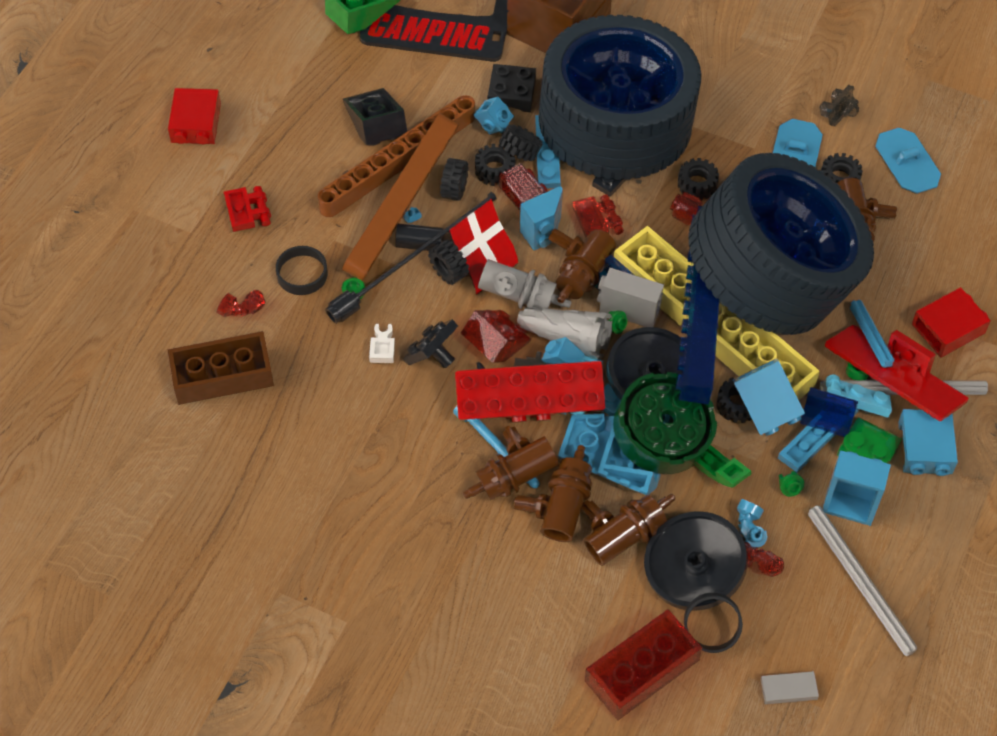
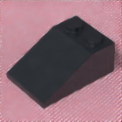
(376, 116)

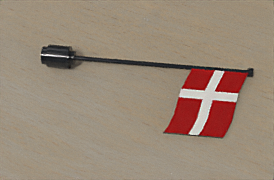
(475, 234)

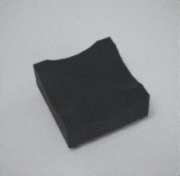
(513, 86)

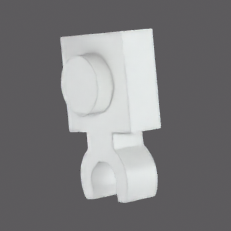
(382, 346)

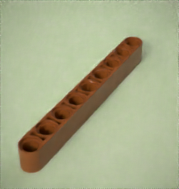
(388, 160)
(400, 197)

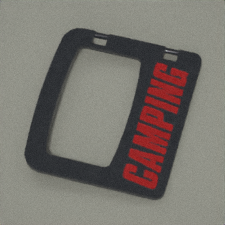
(440, 32)

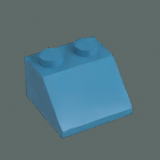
(540, 217)

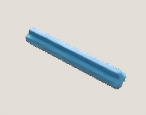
(872, 334)

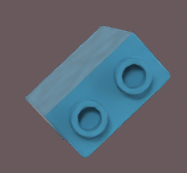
(769, 397)
(928, 443)

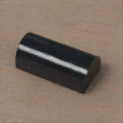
(415, 236)

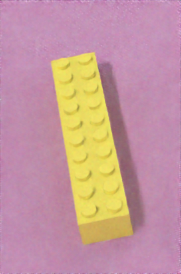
(737, 343)

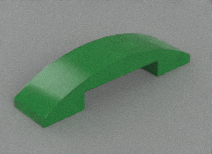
(722, 469)

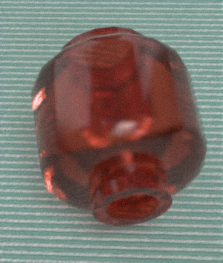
(684, 207)

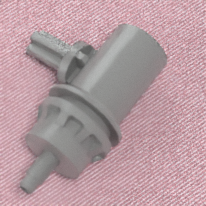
(519, 286)

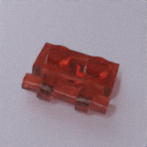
(591, 218)

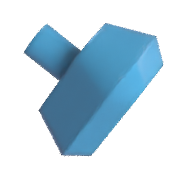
(412, 215)

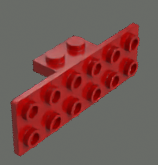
(909, 374)
(530, 391)

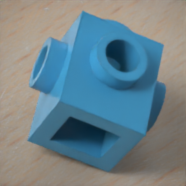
(494, 115)

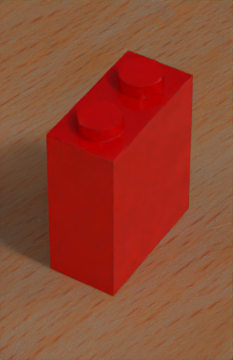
(194, 116)
(951, 322)

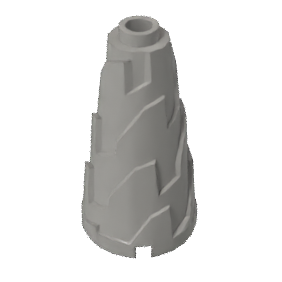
(583, 328)

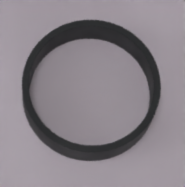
(301, 251)
(720, 648)

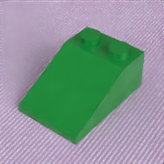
(356, 14)

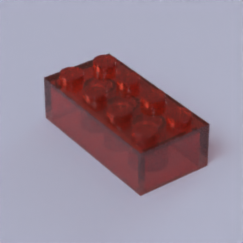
(642, 664)

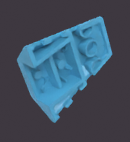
(604, 453)

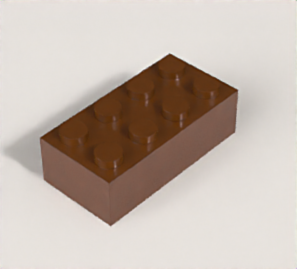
(220, 367)

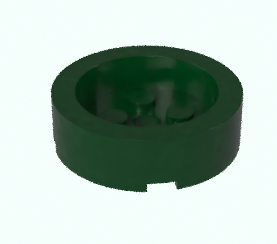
(649, 441)

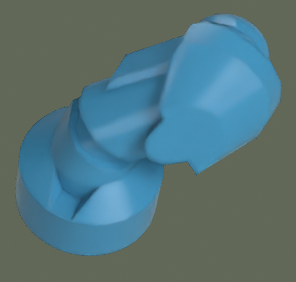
(747, 514)

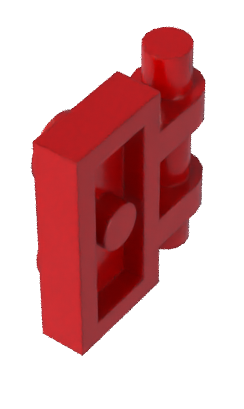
(240, 211)

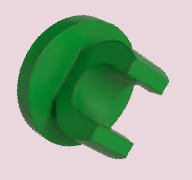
(619, 321)
(791, 484)

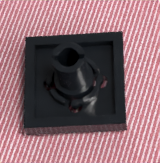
(432, 344)

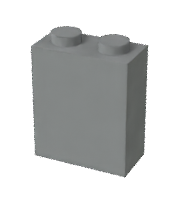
(632, 295)

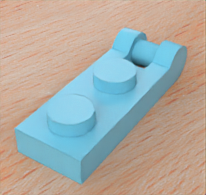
(868, 400)

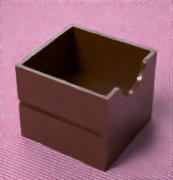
(543, 20)

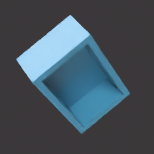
(856, 487)

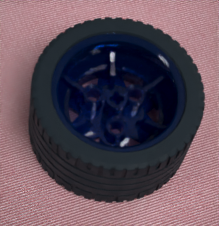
(601, 94)
(780, 244)

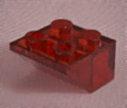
(495, 334)

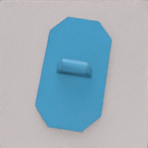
(799, 140)
(908, 160)

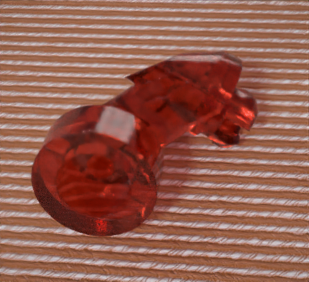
(229, 306)
(766, 560)

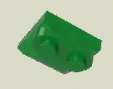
(870, 441)

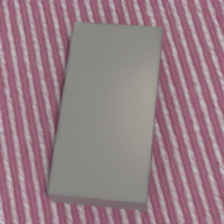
(789, 687)

